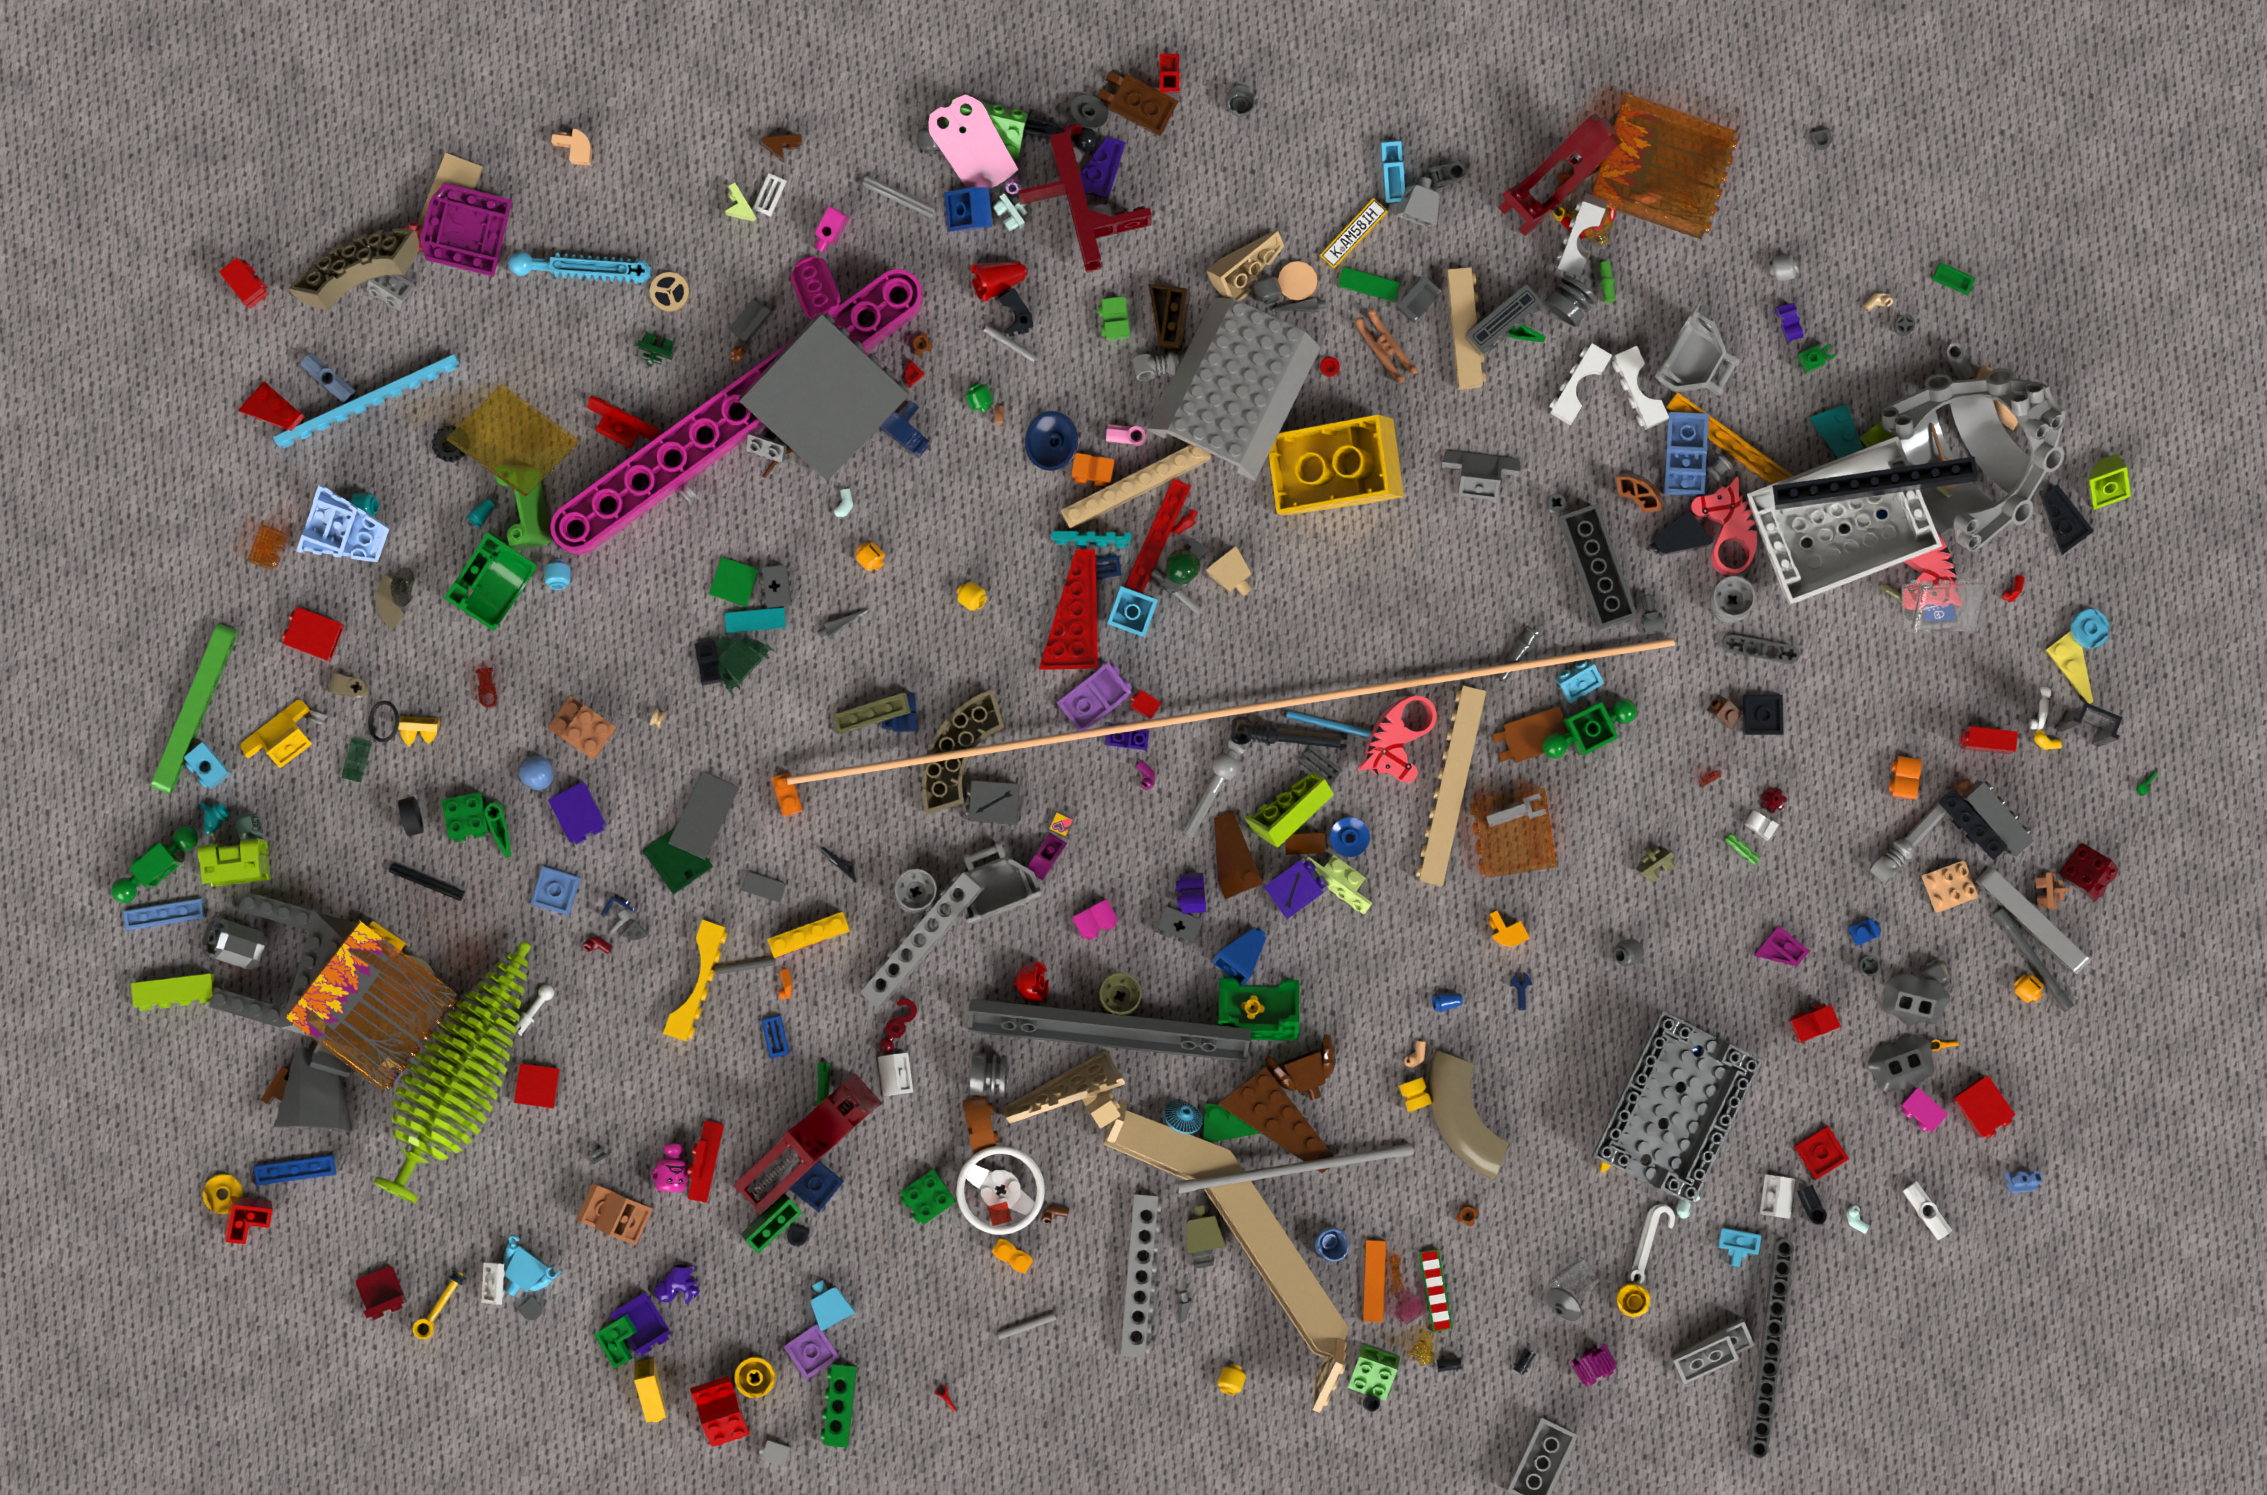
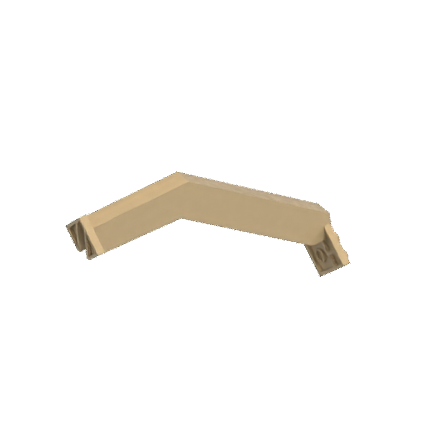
(1254, 1229)

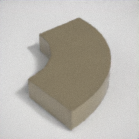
(388, 610)

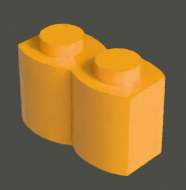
(1017, 1259)

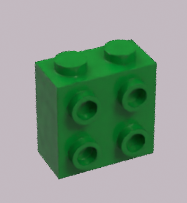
(465, 817)
(927, 1197)

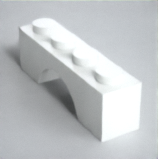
(1568, 405)
(1650, 411)

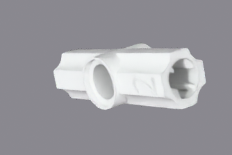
(1934, 1221)

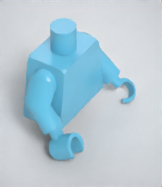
(525, 1269)

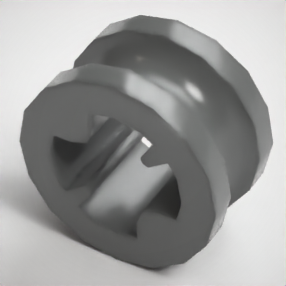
(598, 1155)

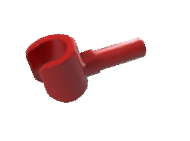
(945, 1396)

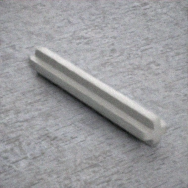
(898, 196)

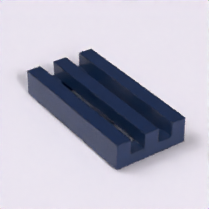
(1116, 566)

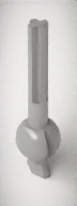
(1225, 767)

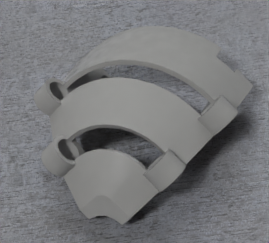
(1969, 510)

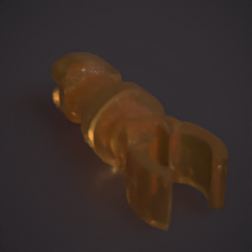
(1395, 1275)

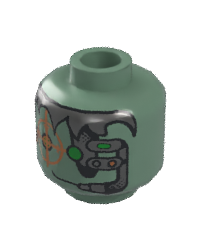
(249, 826)

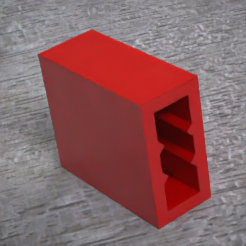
(312, 634)
(1988, 740)
(1984, 1107)

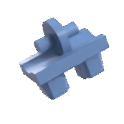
(2023, 1181)

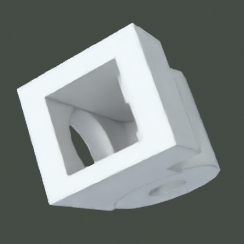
(1761, 825)

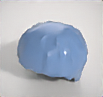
(536, 772)
(1331, 1244)

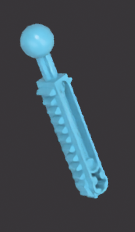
(522, 263)

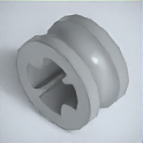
(687, 493)
(317, 718)

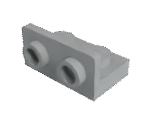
(390, 289)

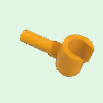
(1945, 1044)

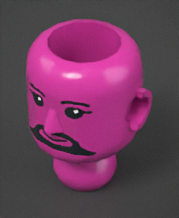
(671, 1173)

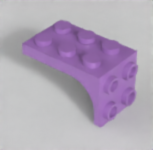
(1095, 697)

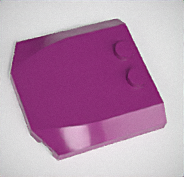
(465, 229)

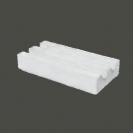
(763, 210)

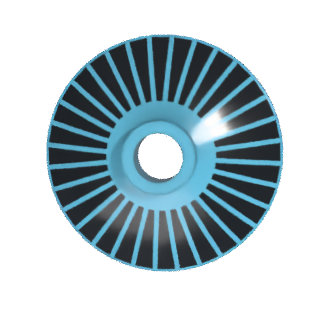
(1182, 1117)

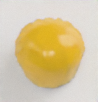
(1633, 1300)

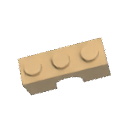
(1102, 1107)

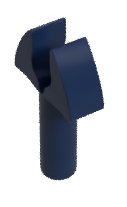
(1521, 990)

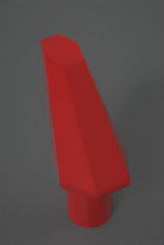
(1185, 522)

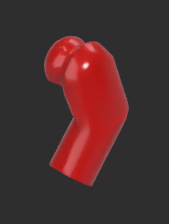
(2017, 589)

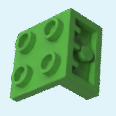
(1374, 1372)

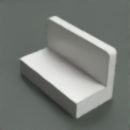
(895, 1074)
(1777, 1196)

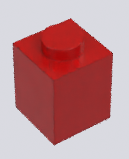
(1145, 704)

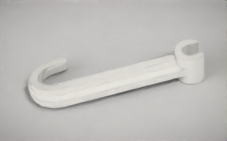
(1647, 1238)

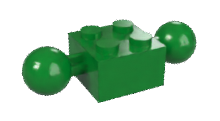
(1589, 728)
(155, 865)

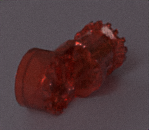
(486, 686)

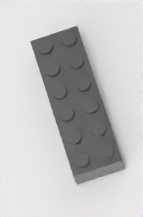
(1597, 567)

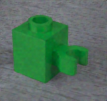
(1814, 358)

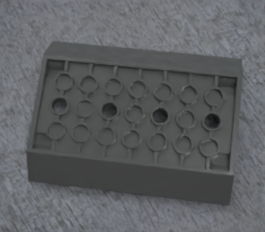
(1695, 1116)

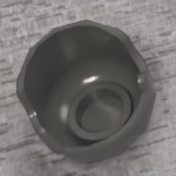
(1235, 96)

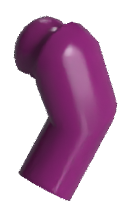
(1148, 777)

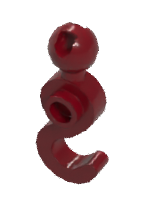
(896, 1028)

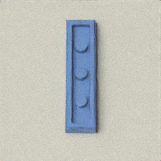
(164, 914)

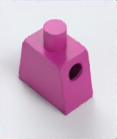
(837, 222)

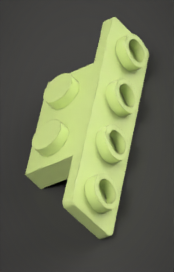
(1344, 882)

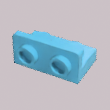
(1579, 680)

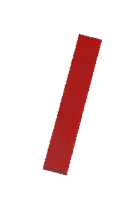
(1157, 536)

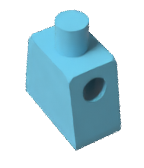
(829, 1306)

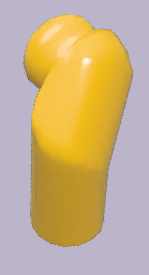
(2044, 742)

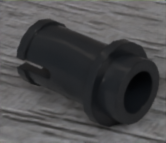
(1523, 1362)
(1449, 1364)

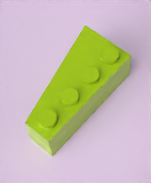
(1290, 810)

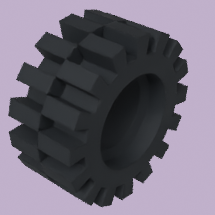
(437, 442)

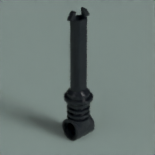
(1244, 730)

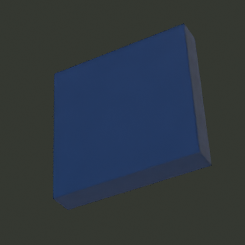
(817, 1186)

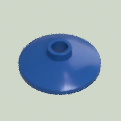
(1360, 837)

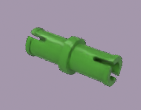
(1607, 281)

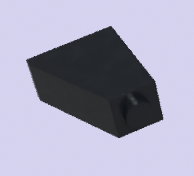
(1680, 536)

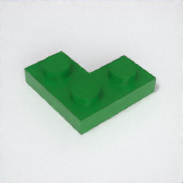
(612, 1339)

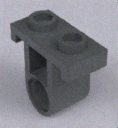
(766, 445)

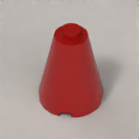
(996, 277)

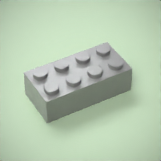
(1542, 1459)

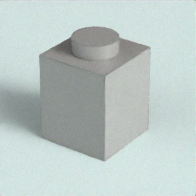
(775, 1452)

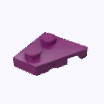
(1782, 948)

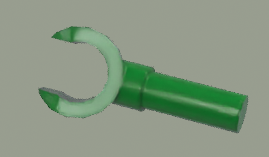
(2143, 789)

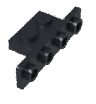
(1975, 827)

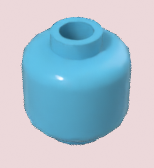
(557, 574)

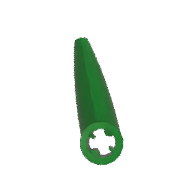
(1526, 334)
(498, 826)

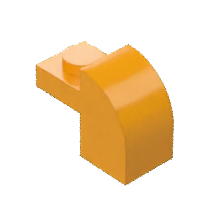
(1507, 936)

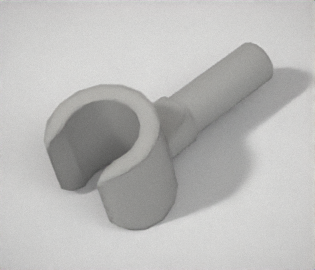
(625, 916)

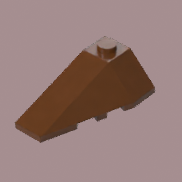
(1234, 861)

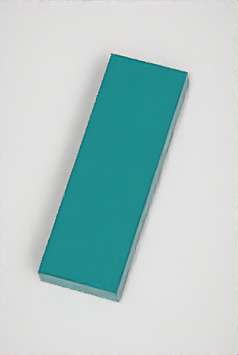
(755, 620)

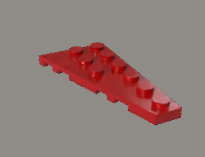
(1074, 628)

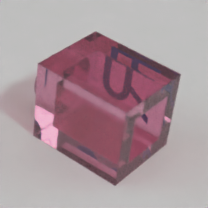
(1409, 1310)

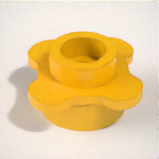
(1247, 1007)

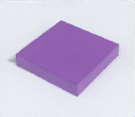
(811, 1351)

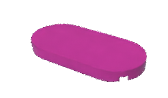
(815, 287)

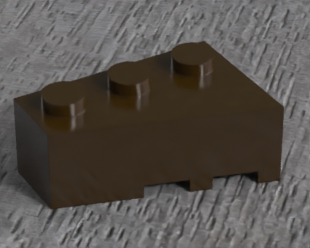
(1170, 314)

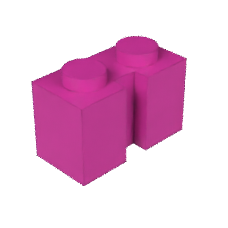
(1923, 1109)

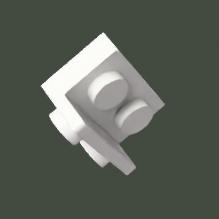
(492, 1283)

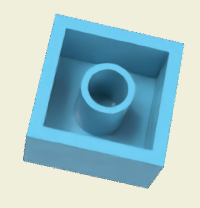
(1131, 611)

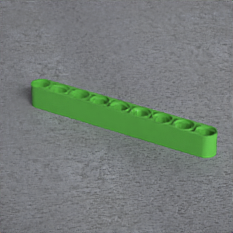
(194, 708)

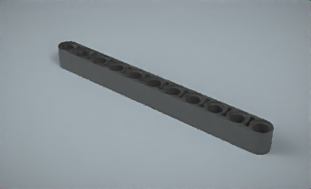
(1773, 1358)

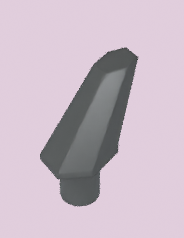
(1183, 1306)

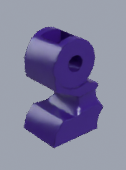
(1790, 322)

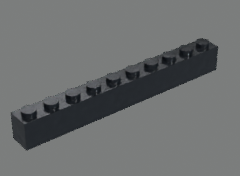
(1875, 483)

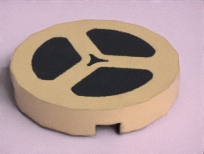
(669, 291)

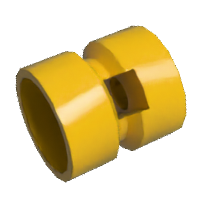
(1415, 1094)

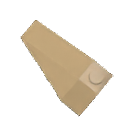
(1239, 269)

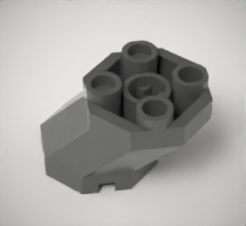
(234, 943)

